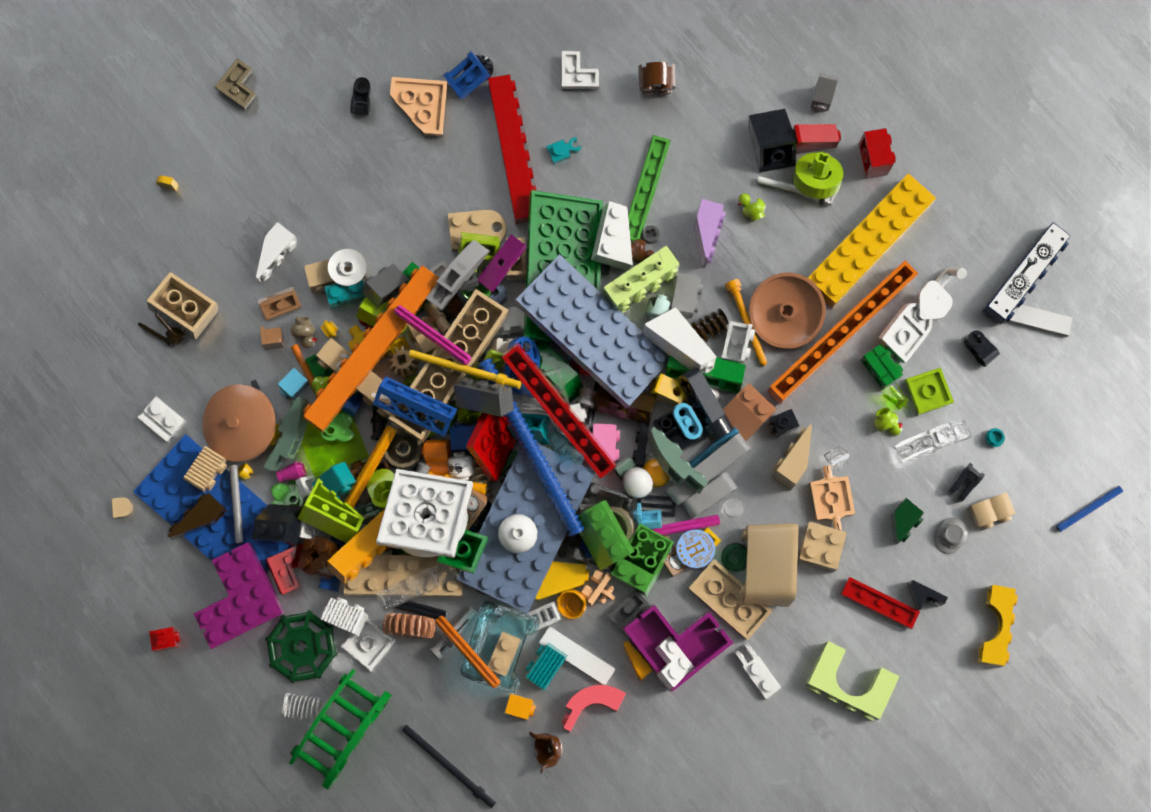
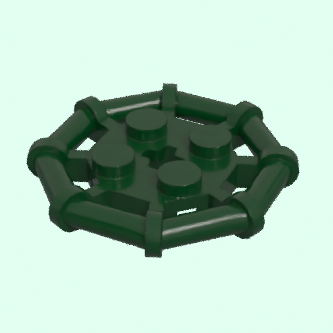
(291, 640)

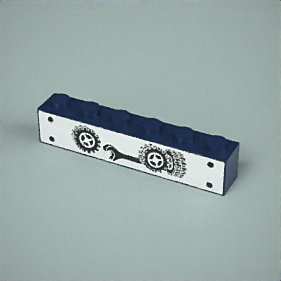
(1026, 273)

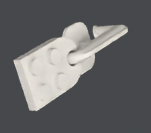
(915, 319)

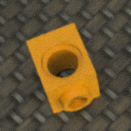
(520, 707)

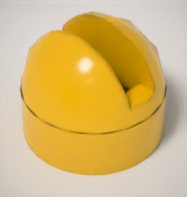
(244, 471)

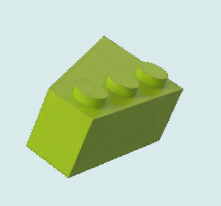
(330, 514)

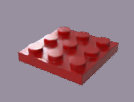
(491, 444)

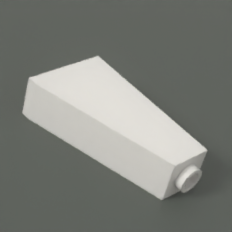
(680, 340)

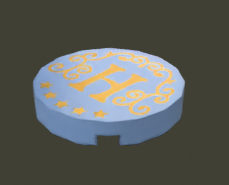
(695, 549)

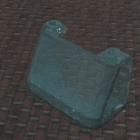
(490, 623)

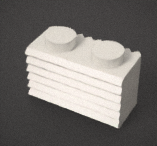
(344, 616)

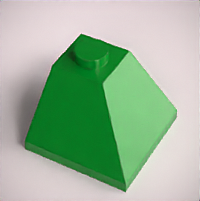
(467, 552)

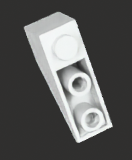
(275, 246)

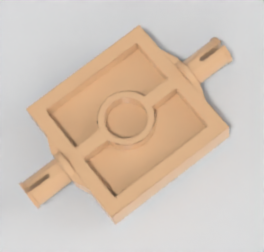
(832, 498)

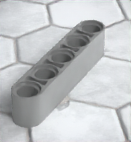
(711, 466)

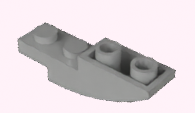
(456, 274)

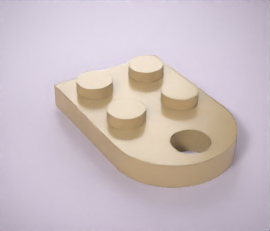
(474, 222)

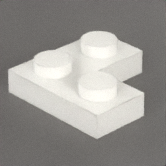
(573, 76)
(677, 663)

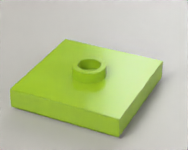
(929, 391)

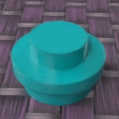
(995, 437)

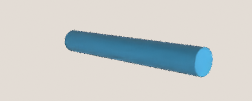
(715, 446)

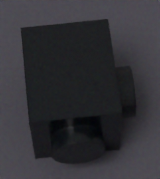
(783, 423)

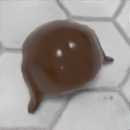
(541, 745)

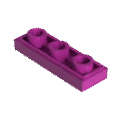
(495, 270)

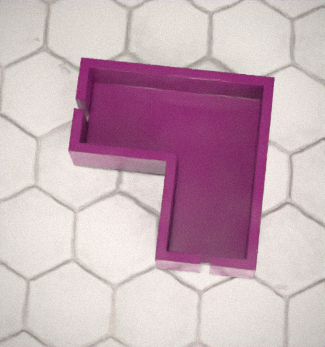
(249, 599)
(697, 641)

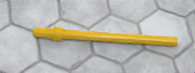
(499, 379)

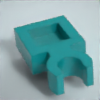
(560, 151)

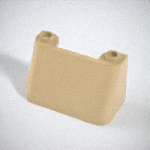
(770, 564)

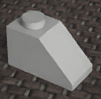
(824, 92)

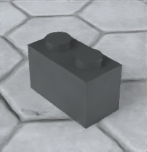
(384, 285)

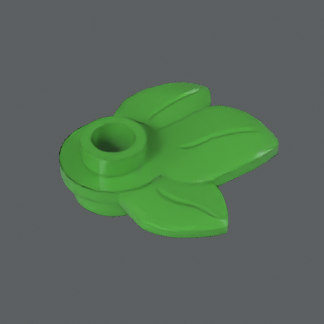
(340, 427)
(286, 493)

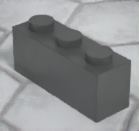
(483, 396)

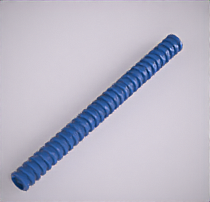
(538, 461)

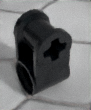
(361, 99)
(982, 349)

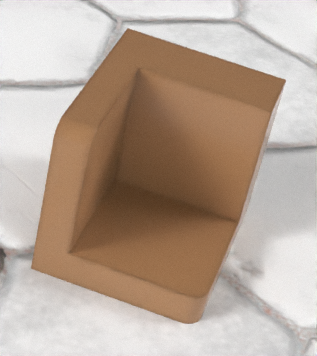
(271, 338)

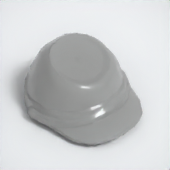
(951, 535)

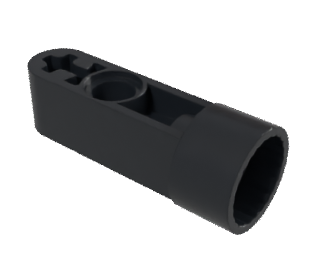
(705, 404)

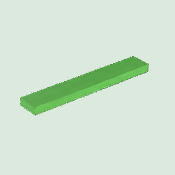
(647, 186)

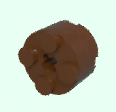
(656, 78)
(315, 556)

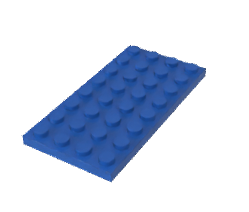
(172, 496)

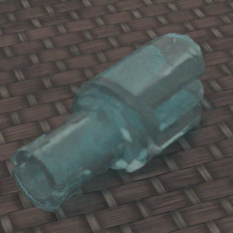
(564, 447)

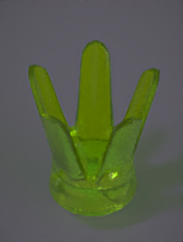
(901, 399)

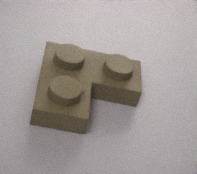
(232, 84)

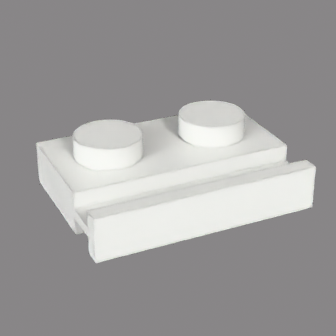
(161, 419)

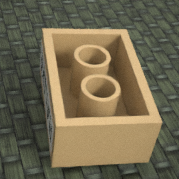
(182, 305)

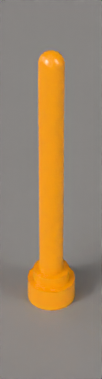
(734, 288)

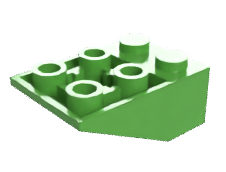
(643, 566)

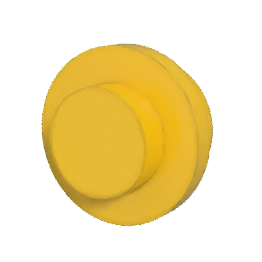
(329, 328)

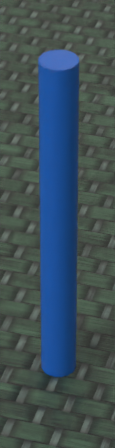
(1090, 508)

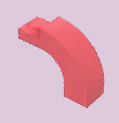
(597, 694)

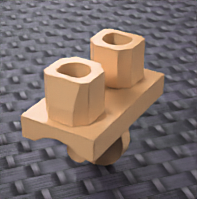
(592, 595)

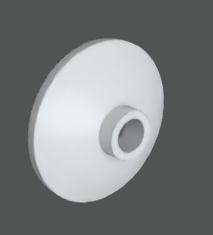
(343, 259)

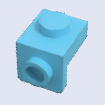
(650, 519)

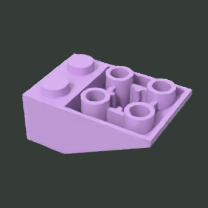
(707, 221)

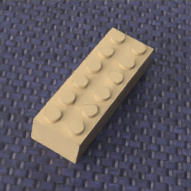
(391, 569)

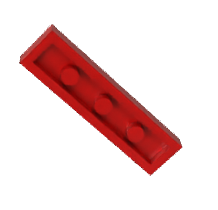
(880, 603)

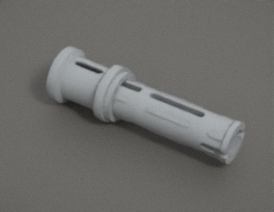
(460, 625)

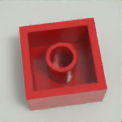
(876, 153)

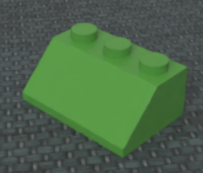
(604, 535)

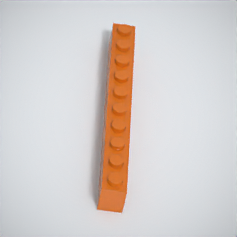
(842, 332)
(369, 351)

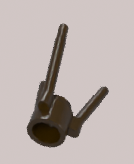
(174, 335)

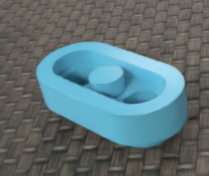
(687, 420)

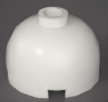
(517, 533)

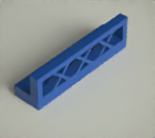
(415, 402)

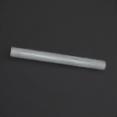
(236, 504)

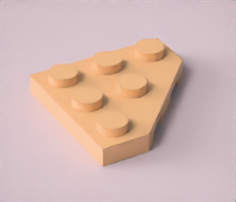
(422, 102)

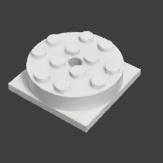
(419, 495)

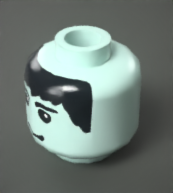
(657, 306)

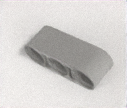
(712, 494)

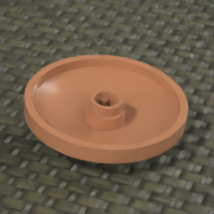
(787, 310)
(239, 423)

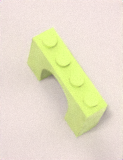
(824, 681)

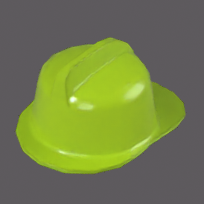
(380, 486)

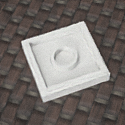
(369, 646)

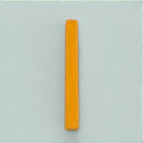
(370, 466)

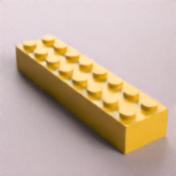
(871, 239)

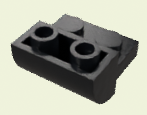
(672, 431)

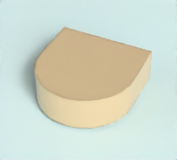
(121, 507)

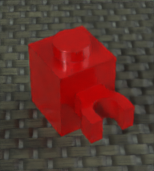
(164, 639)

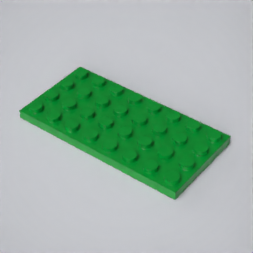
(561, 227)

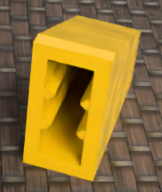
(562, 577)

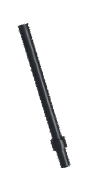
(478, 792)

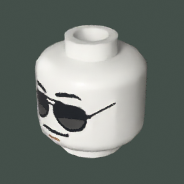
(460, 466)

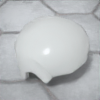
(637, 482)

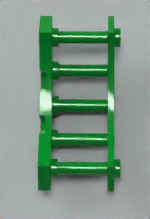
(352, 737)

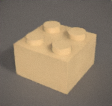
(821, 546)

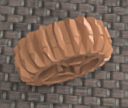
(409, 626)

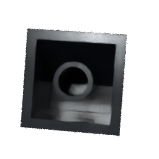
(773, 140)

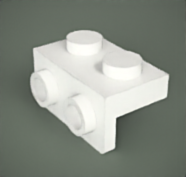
(737, 342)

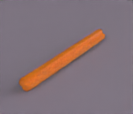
(467, 652)

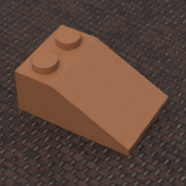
(748, 411)

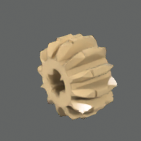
(395, 365)

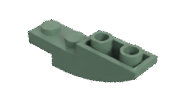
(293, 430)
(668, 457)

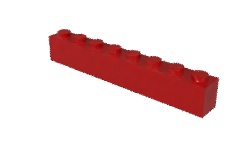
(512, 144)
(558, 410)

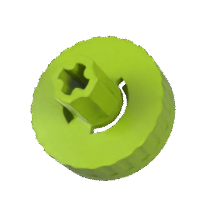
(818, 166)

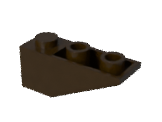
(203, 515)

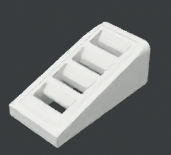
(552, 606)

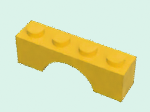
(1001, 602)

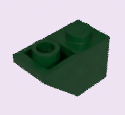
(904, 518)

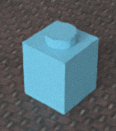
(293, 384)

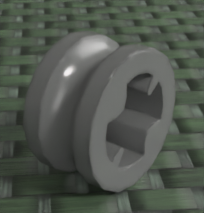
(653, 239)

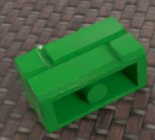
(882, 366)

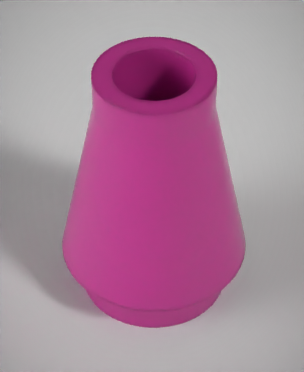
(292, 472)

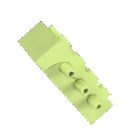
(642, 279)

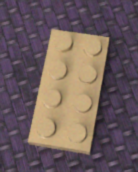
(721, 594)

